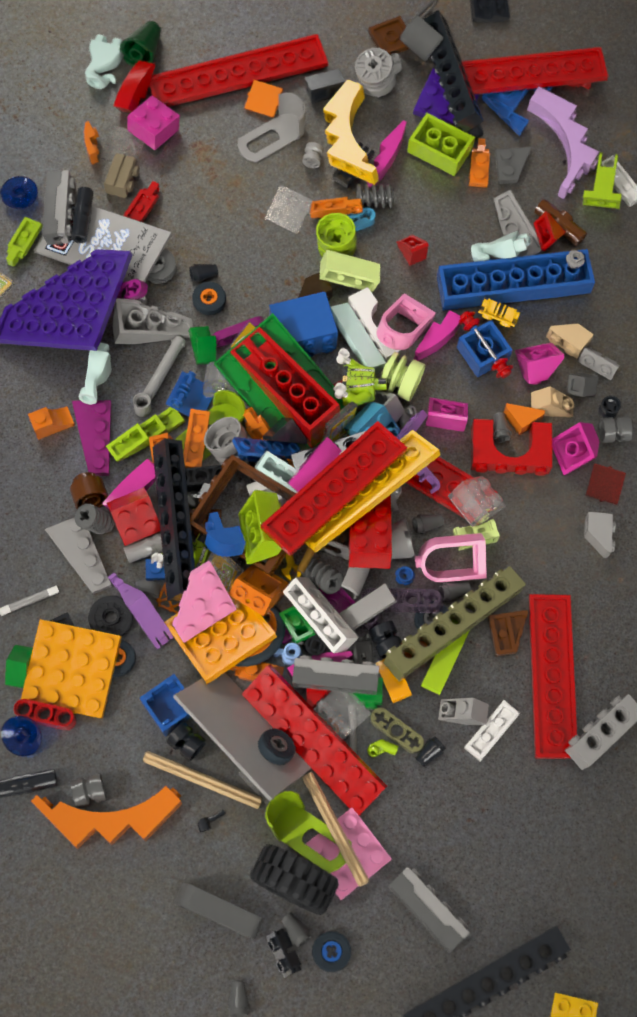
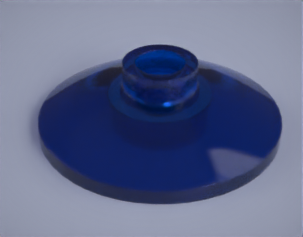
(19, 186)
(15, 740)

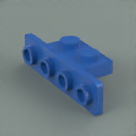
(252, 449)

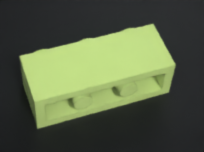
(349, 271)

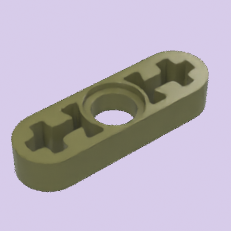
(413, 734)

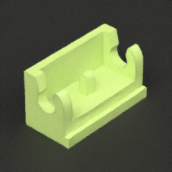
(488, 530)

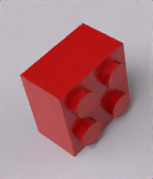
(134, 516)

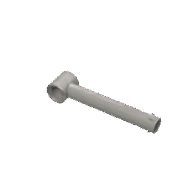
(157, 378)

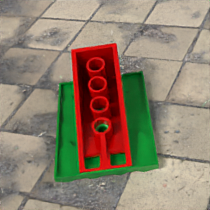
(280, 380)

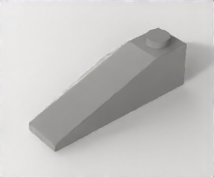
(144, 324)

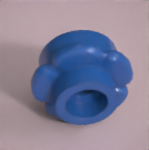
(404, 570)

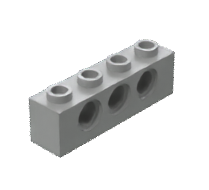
(579, 749)

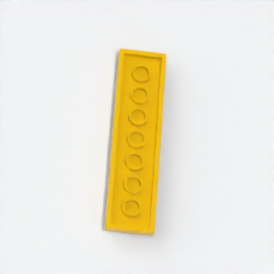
(417, 457)

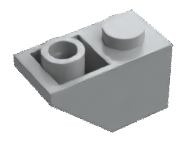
(599, 532)
(463, 711)

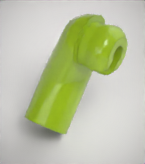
(381, 746)

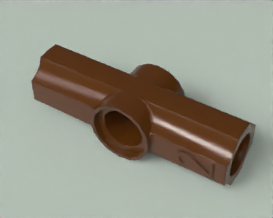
(573, 232)

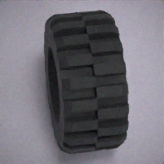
(294, 879)

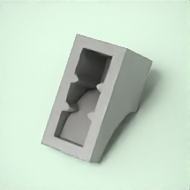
(391, 403)

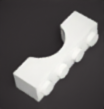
(364, 306)

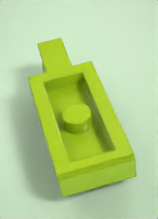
(22, 240)

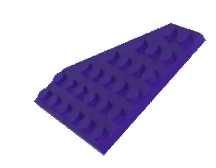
(69, 307)

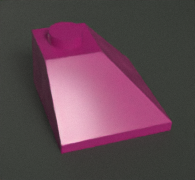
(538, 362)
(576, 447)

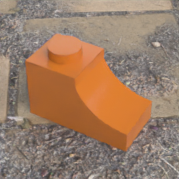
(50, 421)

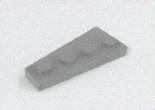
(513, 219)
(81, 554)

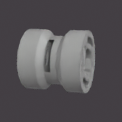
(312, 156)

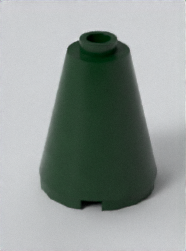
(141, 44)

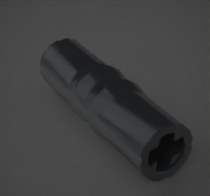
(82, 215)
(28, 783)

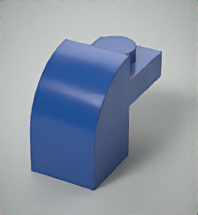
(221, 540)

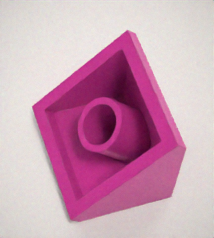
(447, 414)

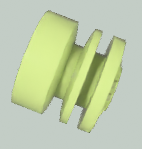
(402, 376)

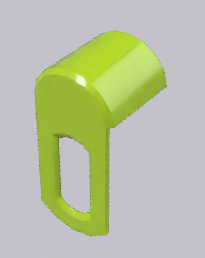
(225, 405)
(289, 823)

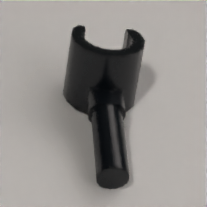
(204, 824)

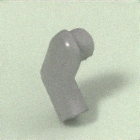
(397, 62)

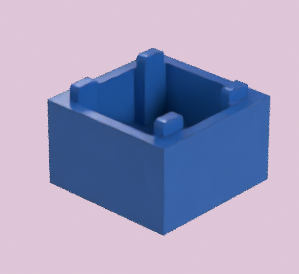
(163, 707)

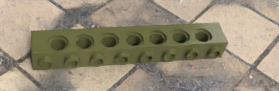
(403, 666)

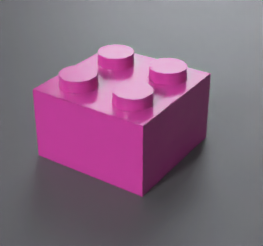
(153, 122)

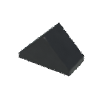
(285, 431)

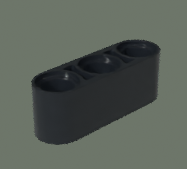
(206, 471)

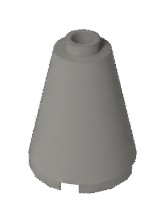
(402, 540)

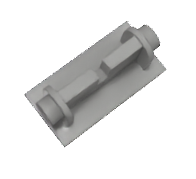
(597, 363)

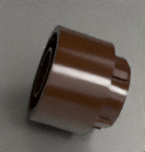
(88, 489)

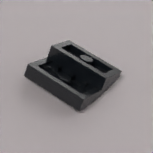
(490, 11)

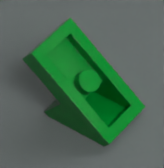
(203, 345)
(296, 625)

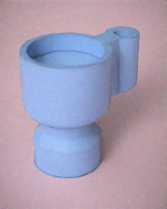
(289, 653)

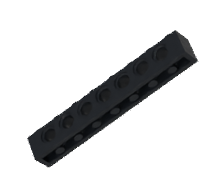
(453, 76)
(173, 516)
(557, 951)

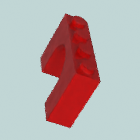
(487, 458)

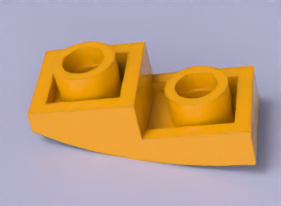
(395, 689)

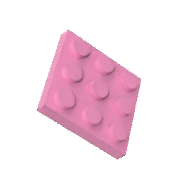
(365, 845)

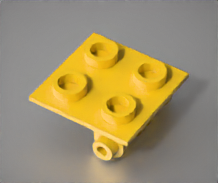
(506, 319)
(573, 1007)

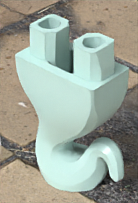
(104, 58)
(503, 247)
(97, 373)

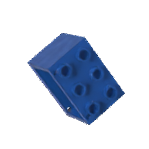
(309, 322)

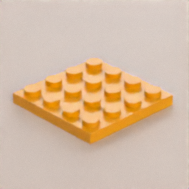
(225, 641)
(71, 668)

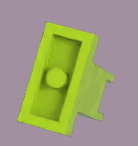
(603, 188)

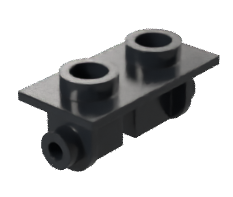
(278, 943)

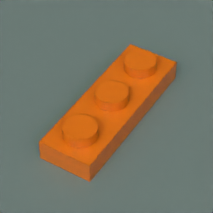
(194, 442)

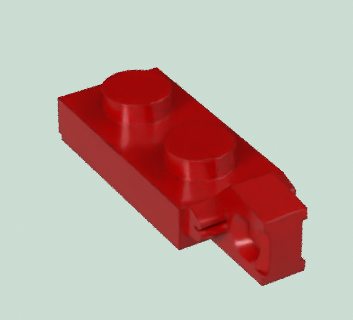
(143, 203)

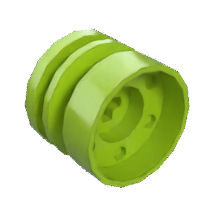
(337, 234)

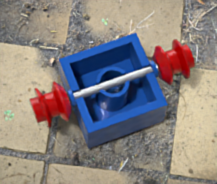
(484, 347)

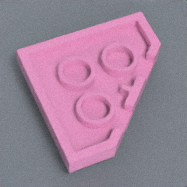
(202, 602)

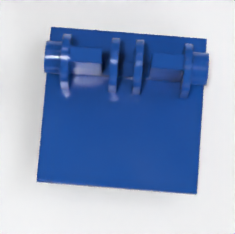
(188, 394)

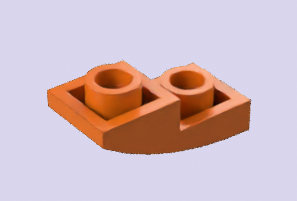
(90, 137)

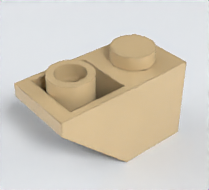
(570, 338)
(553, 402)

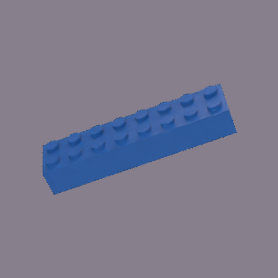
(513, 280)

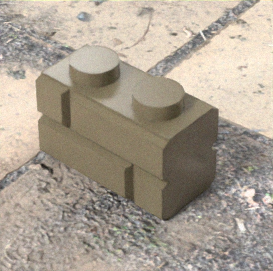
(121, 175)

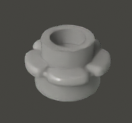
(573, 263)

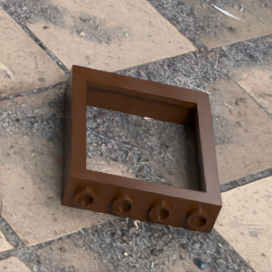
(217, 487)

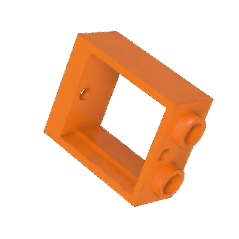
(259, 588)

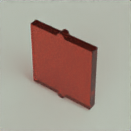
(605, 484)

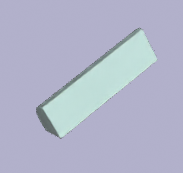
(357, 337)
(276, 469)

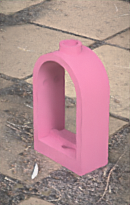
(405, 306)
(479, 558)

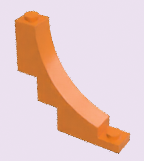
(80, 824)

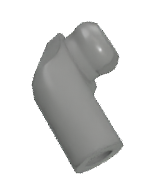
(409, 412)
(394, 496)

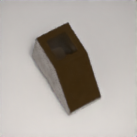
(314, 285)

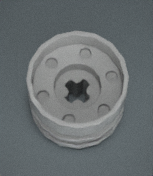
(375, 81)
(220, 436)

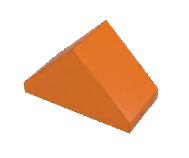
(522, 417)

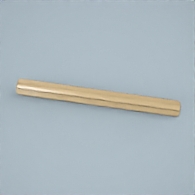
(202, 779)
(335, 829)

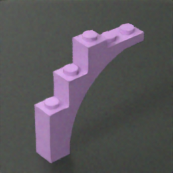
(560, 117)

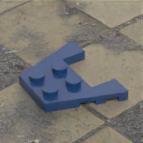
(506, 103)

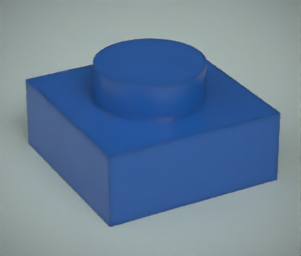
(154, 573)

